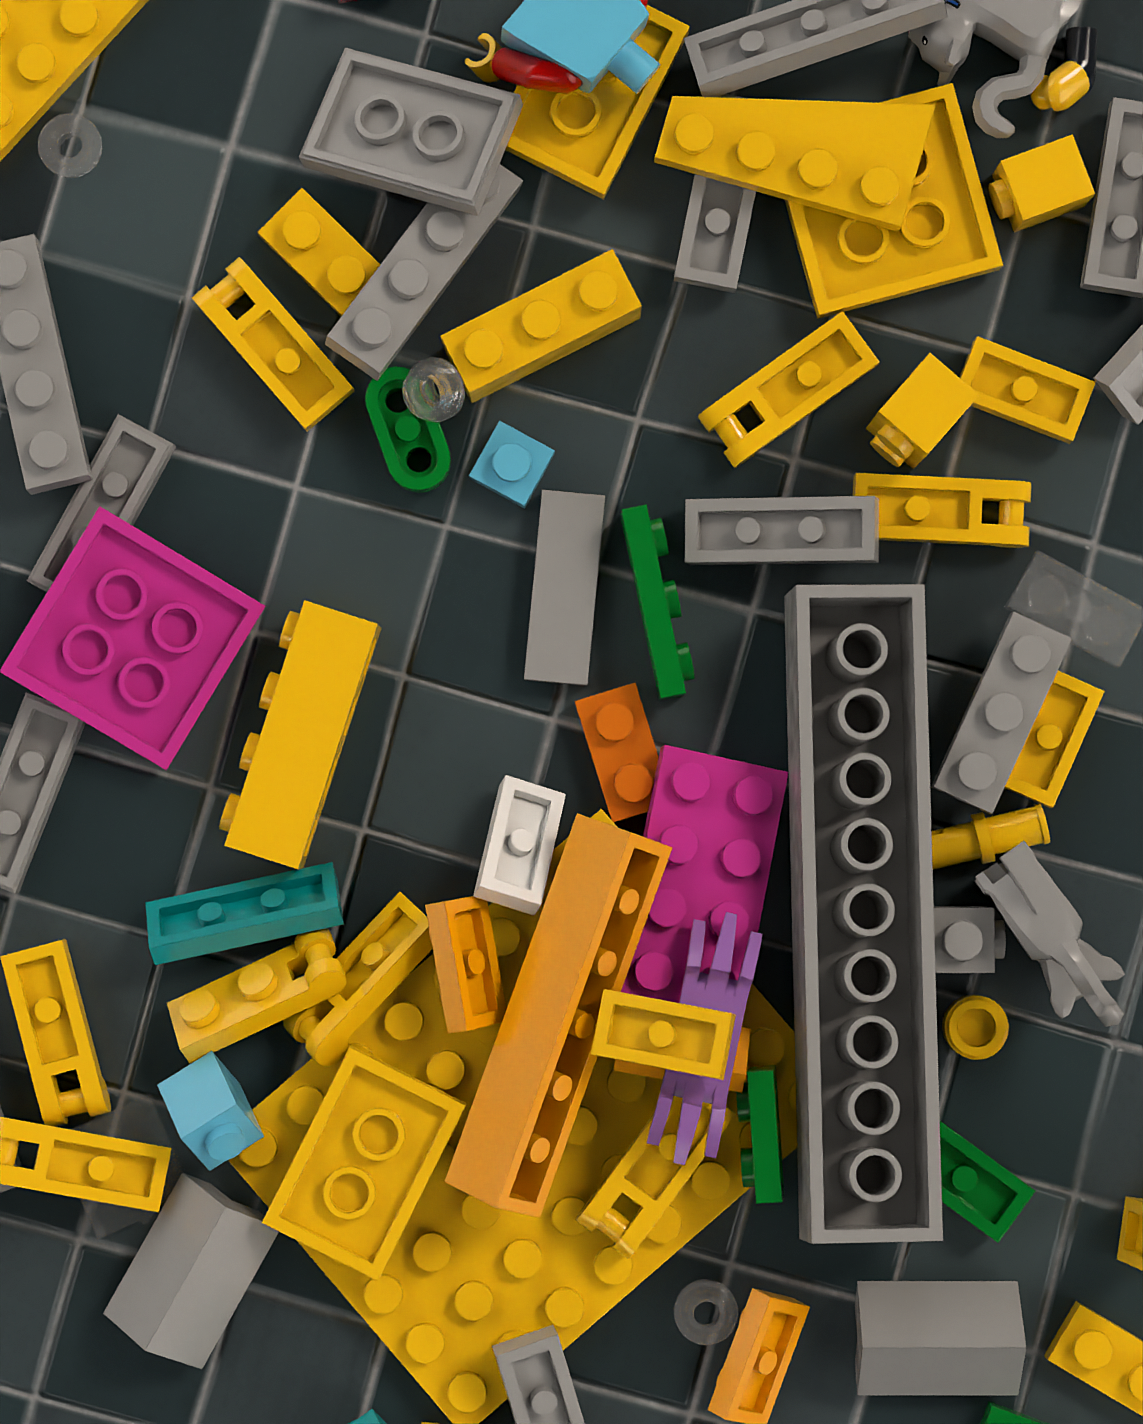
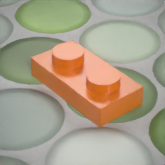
(620, 749)

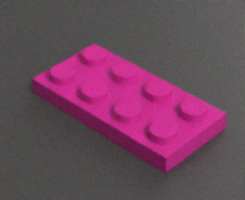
(722, 838)

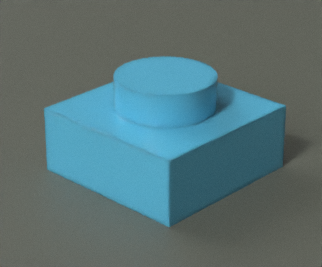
(512, 464)

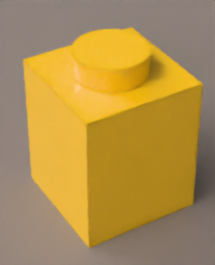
(1041, 184)

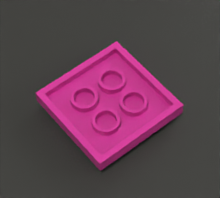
(132, 638)

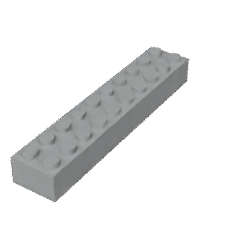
(862, 915)

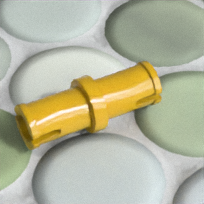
(988, 836)

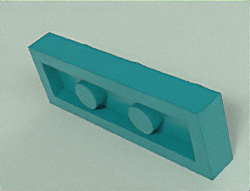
(243, 913)

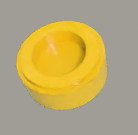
(975, 1027)

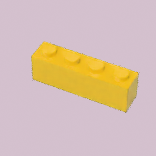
(302, 734)

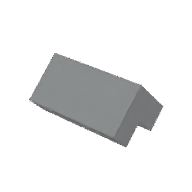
(190, 1272)
(939, 1338)

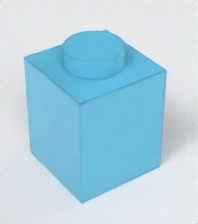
(210, 1111)

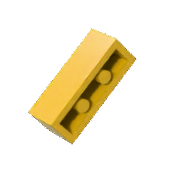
(542, 326)

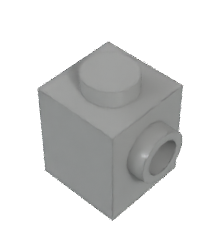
(967, 939)

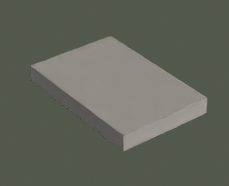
(411, 131)

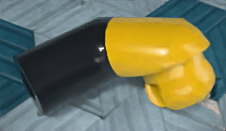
(1074, 76)

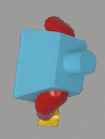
(569, 46)

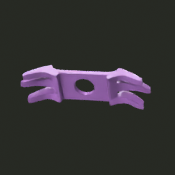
(716, 993)

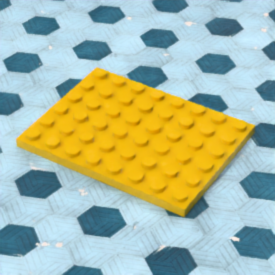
(493, 1274)

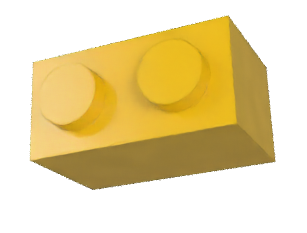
(920, 413)

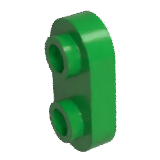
(404, 433)

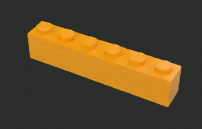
(552, 1016)

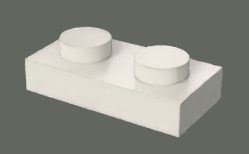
(519, 845)

